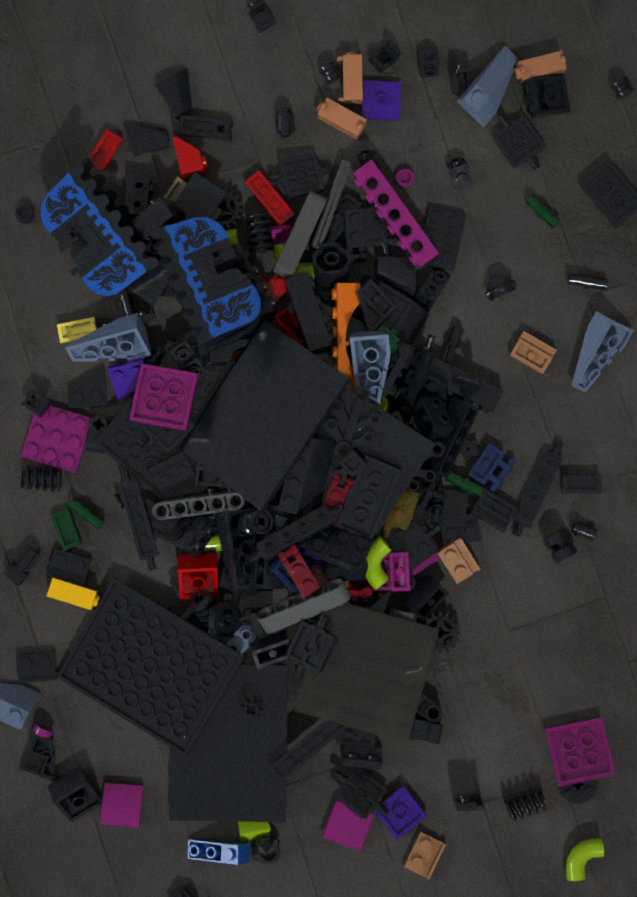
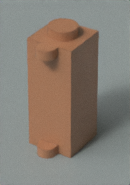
(543, 65)
(351, 78)
(341, 118)

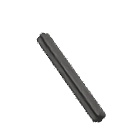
(331, 204)

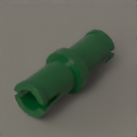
(542, 211)
(465, 483)
(86, 513)

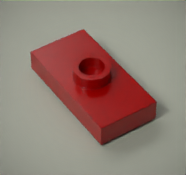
(105, 149)

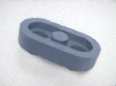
(241, 642)

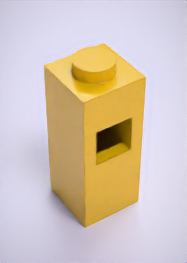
(73, 594)

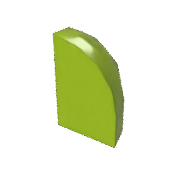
(252, 830)

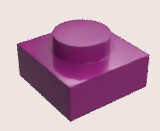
(280, 234)

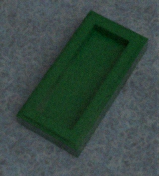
(65, 529)

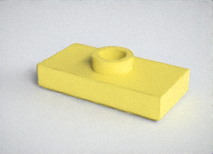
(76, 329)

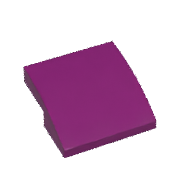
(397, 568)
(121, 805)
(346, 827)

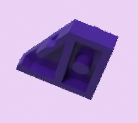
(125, 377)

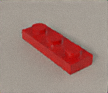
(269, 198)

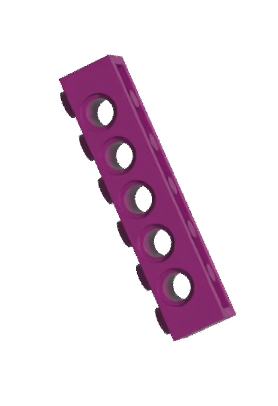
(371, 171)

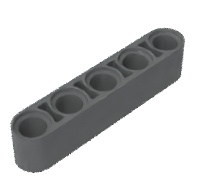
(300, 235)
(191, 507)
(298, 608)

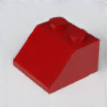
(189, 159)
(197, 574)

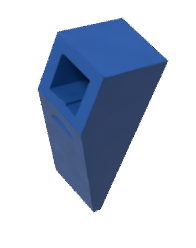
(219, 851)

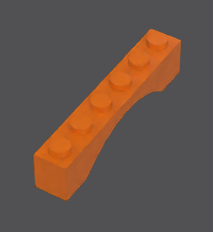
(344, 305)

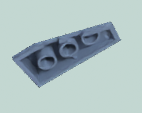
(487, 90)
(118, 339)
(601, 341)
(370, 362)
(16, 704)

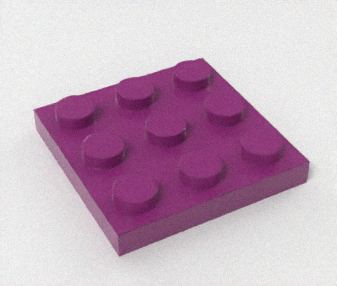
(164, 397)
(57, 439)
(580, 752)

